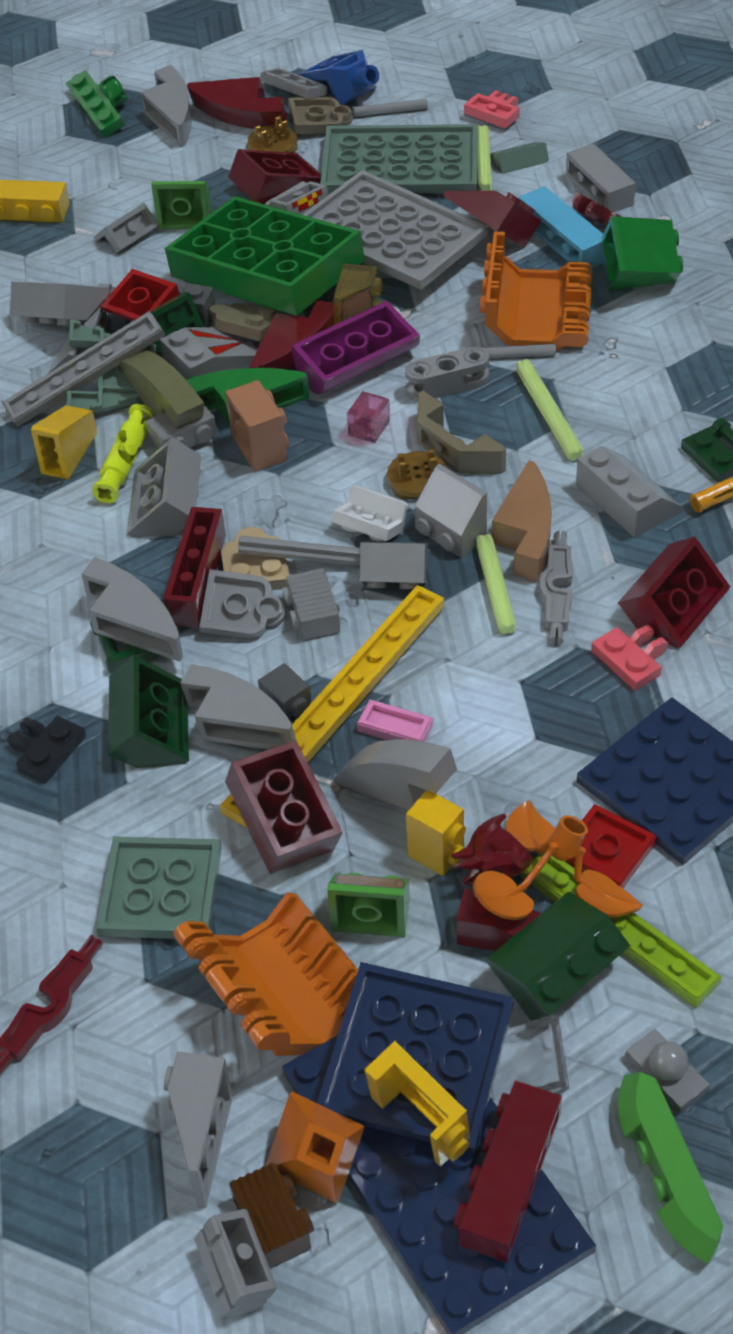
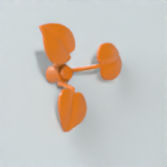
(507, 900)

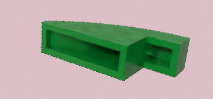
(285, 385)

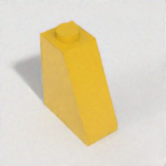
(63, 440)

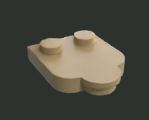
(270, 568)

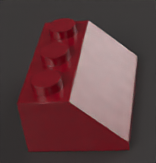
(675, 592)

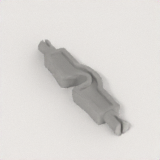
(557, 599)

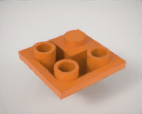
(315, 1146)

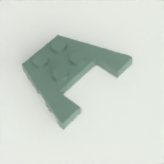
(113, 386)

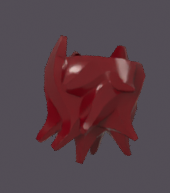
(492, 850)

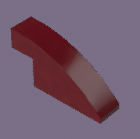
(237, 102)
(288, 330)

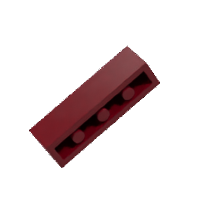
(196, 555)
(509, 1171)

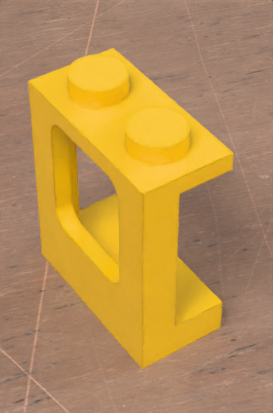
(398, 1072)

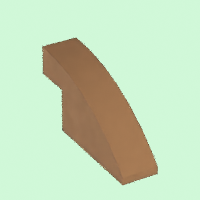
(525, 523)

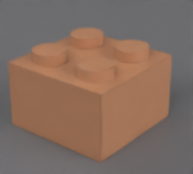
(257, 425)

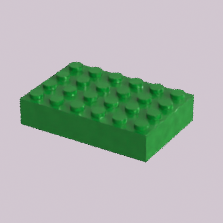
(264, 254)

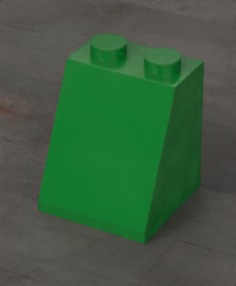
(641, 252)

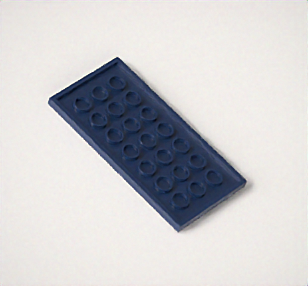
(418, 1207)

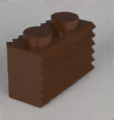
(277, 1222)

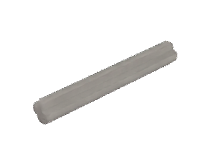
(299, 550)

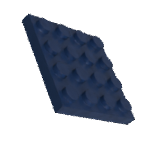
(668, 779)
(440, 1024)

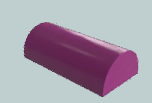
(354, 347)

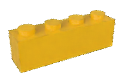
(33, 201)

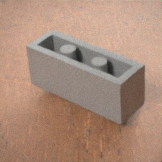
(600, 178)

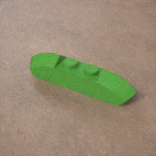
(676, 1180)

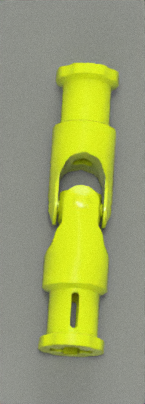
(122, 454)

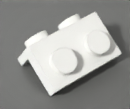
(371, 514)

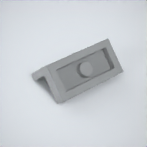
(128, 228)

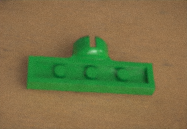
(99, 100)

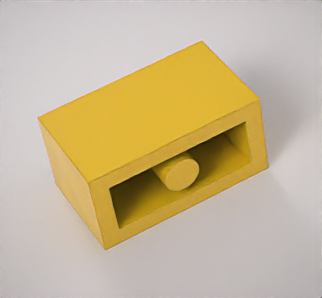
(435, 832)

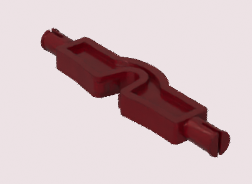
(57, 988)

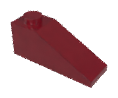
(482, 928)

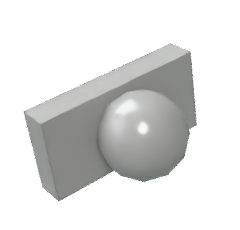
(670, 1067)

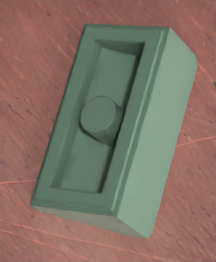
(520, 156)

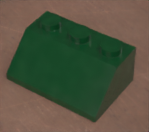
(147, 716)
(556, 955)

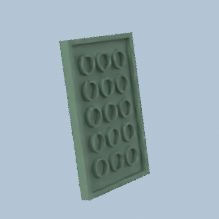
(407, 155)

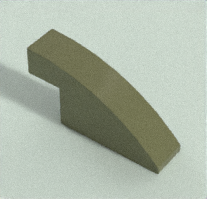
(162, 387)

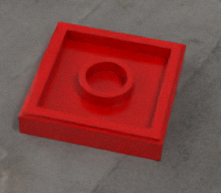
(613, 845)

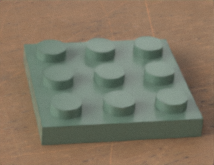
(158, 886)

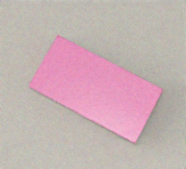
(393, 722)

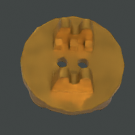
(273, 137)
(411, 472)

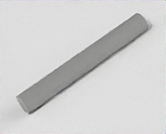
(390, 107)
(521, 351)

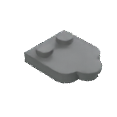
(239, 605)

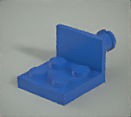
(346, 74)

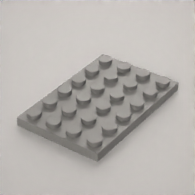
(399, 228)

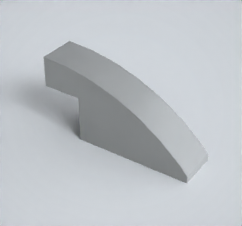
(169, 104)
(129, 610)
(234, 710)
(398, 770)

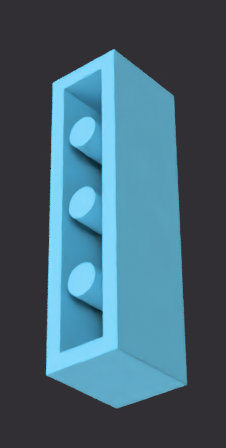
(565, 228)

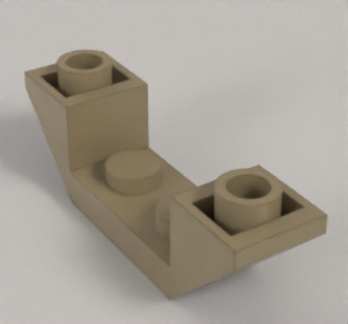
(478, 457)

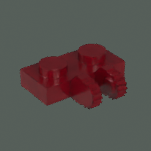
(592, 209)

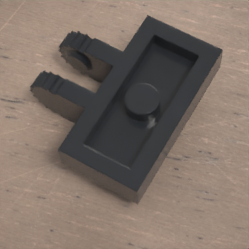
(50, 748)

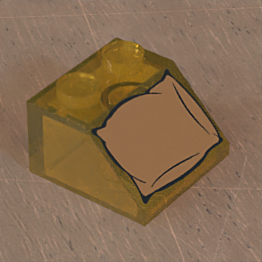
(356, 291)

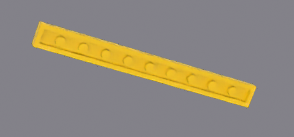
(358, 677)

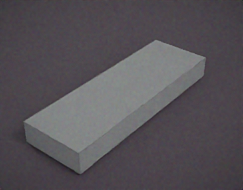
(293, 83)

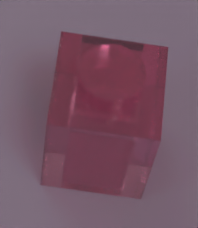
(368, 417)

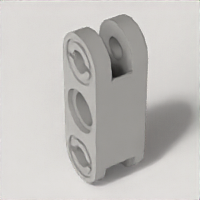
(448, 373)

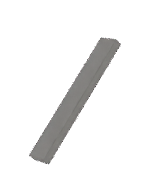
(83, 368)

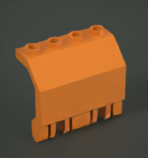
(534, 303)
(279, 975)

